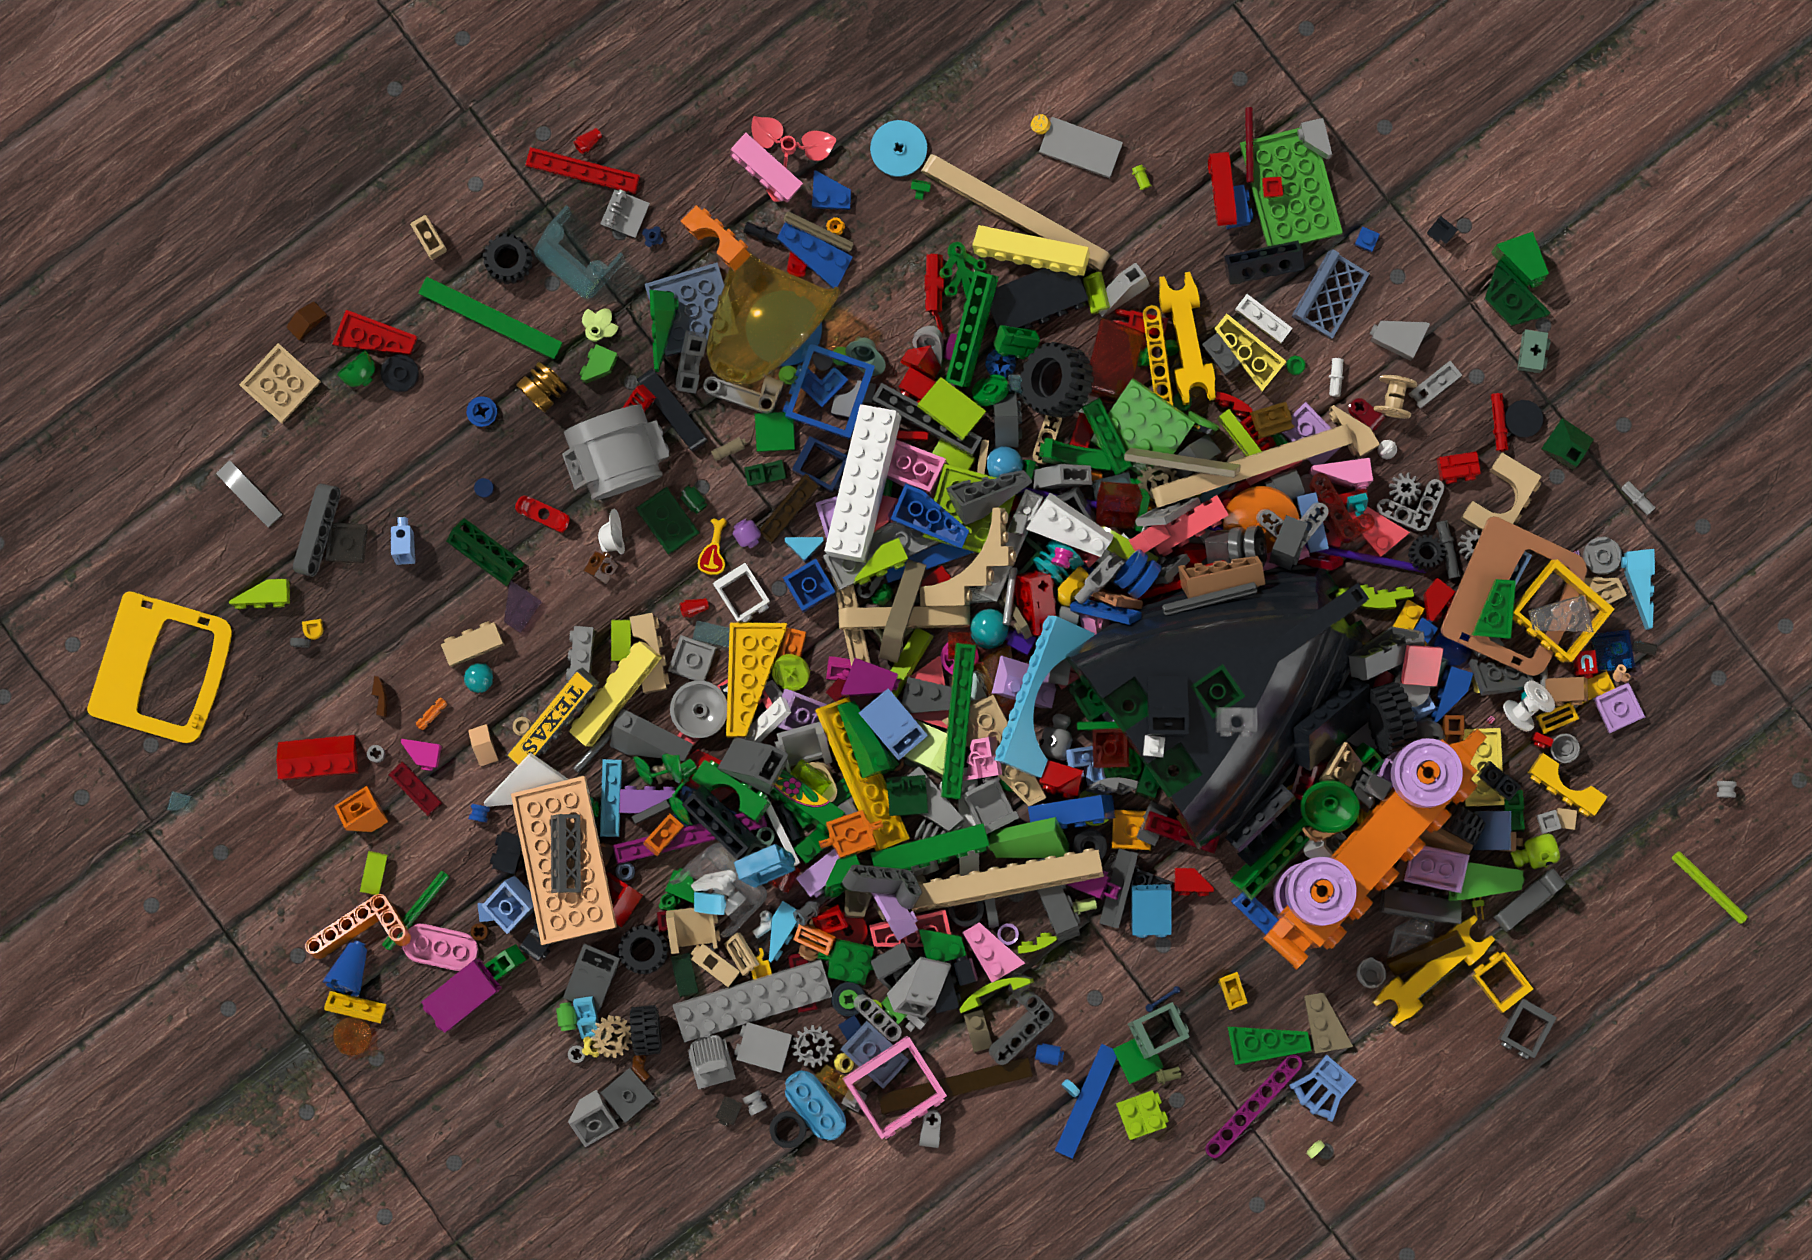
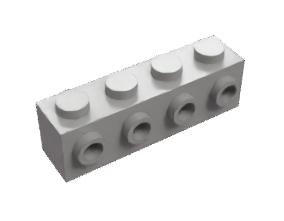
(582, 651)

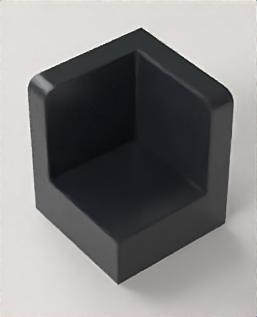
(1442, 231)

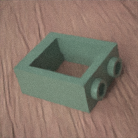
(1142, 1038)

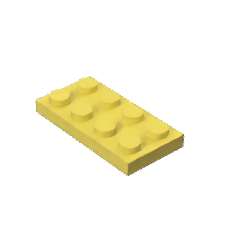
(1488, 751)

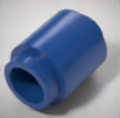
(1049, 1054)

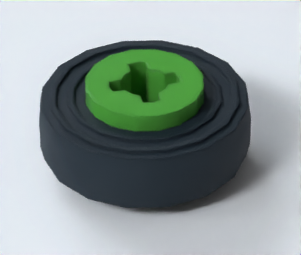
(847, 992)

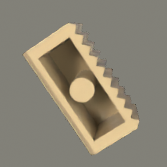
(428, 237)

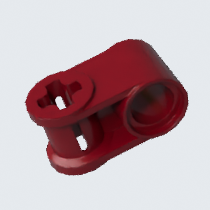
(1366, 414)

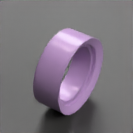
(1016, 934)

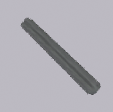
(1209, 599)

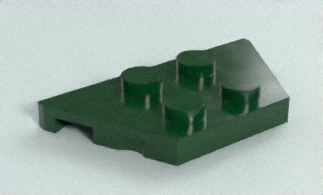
(1512, 298)

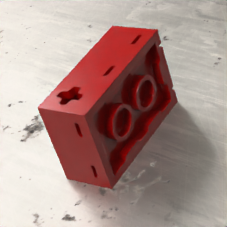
(1035, 598)

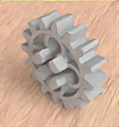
(823, 1050)

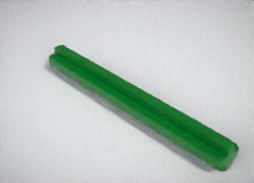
(419, 906)

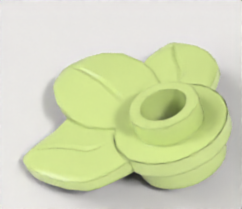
(600, 321)

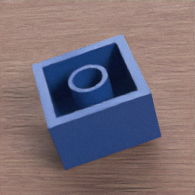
(809, 585)

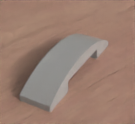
(249, 494)

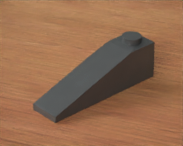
(978, 499)
(642, 738)

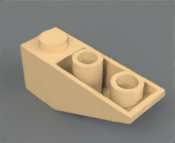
(1362, 435)

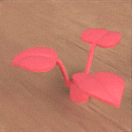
(769, 130)

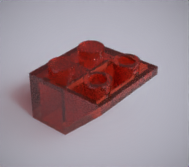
(1118, 504)

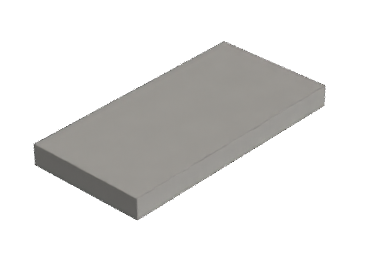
(1080, 147)

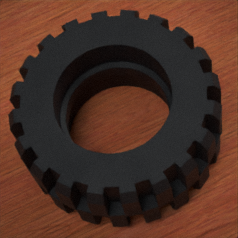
(1074, 384)

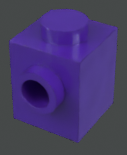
(1019, 643)

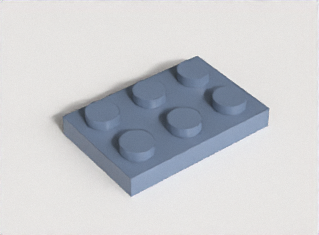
(866, 1045)

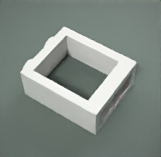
(731, 577)

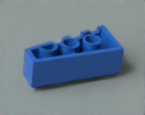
(1075, 811)

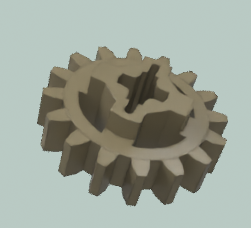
(1161, 475)

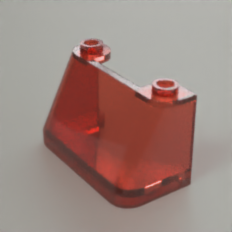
(1114, 359)

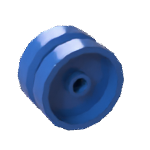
(1137, 574)

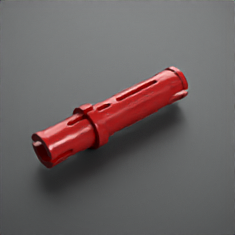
(1500, 430)

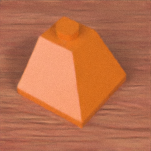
(361, 812)

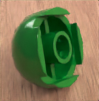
(358, 371)

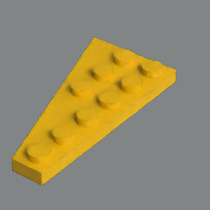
(750, 663)

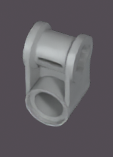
(930, 1132)

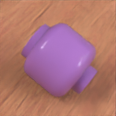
(746, 533)

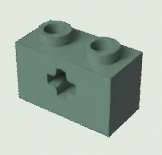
(1527, 360)

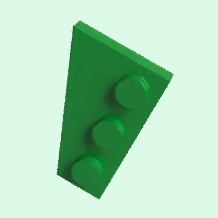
(1497, 611)

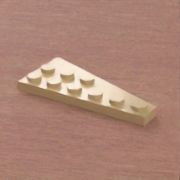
(988, 720)

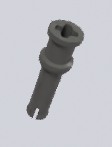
(812, 908)

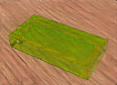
(811, 777)

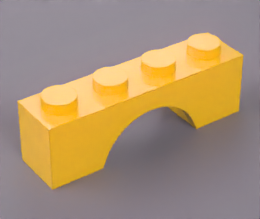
(1546, 772)

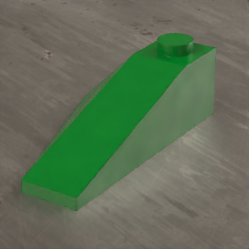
(663, 315)
(868, 748)

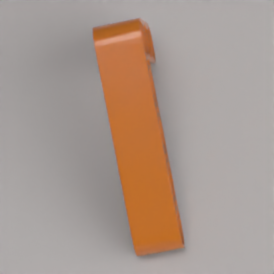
(358, 926)

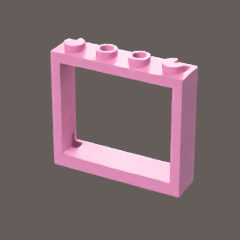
(920, 1110)

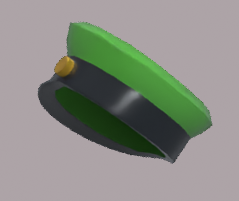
(1203, 424)

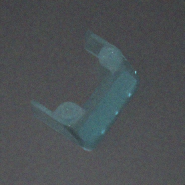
(581, 279)

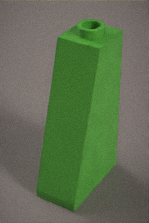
(1030, 840)
(1488, 880)

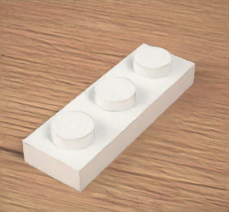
(1263, 319)
(768, 720)

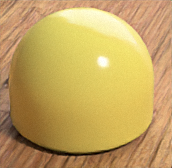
(838, 1063)

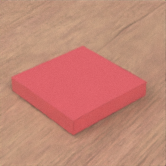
(1421, 665)

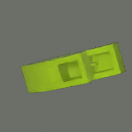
(1383, 599)

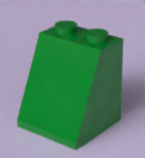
(1523, 259)

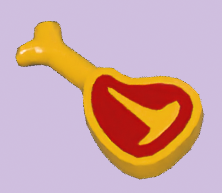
(710, 559)

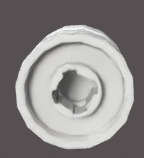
(735, 898)

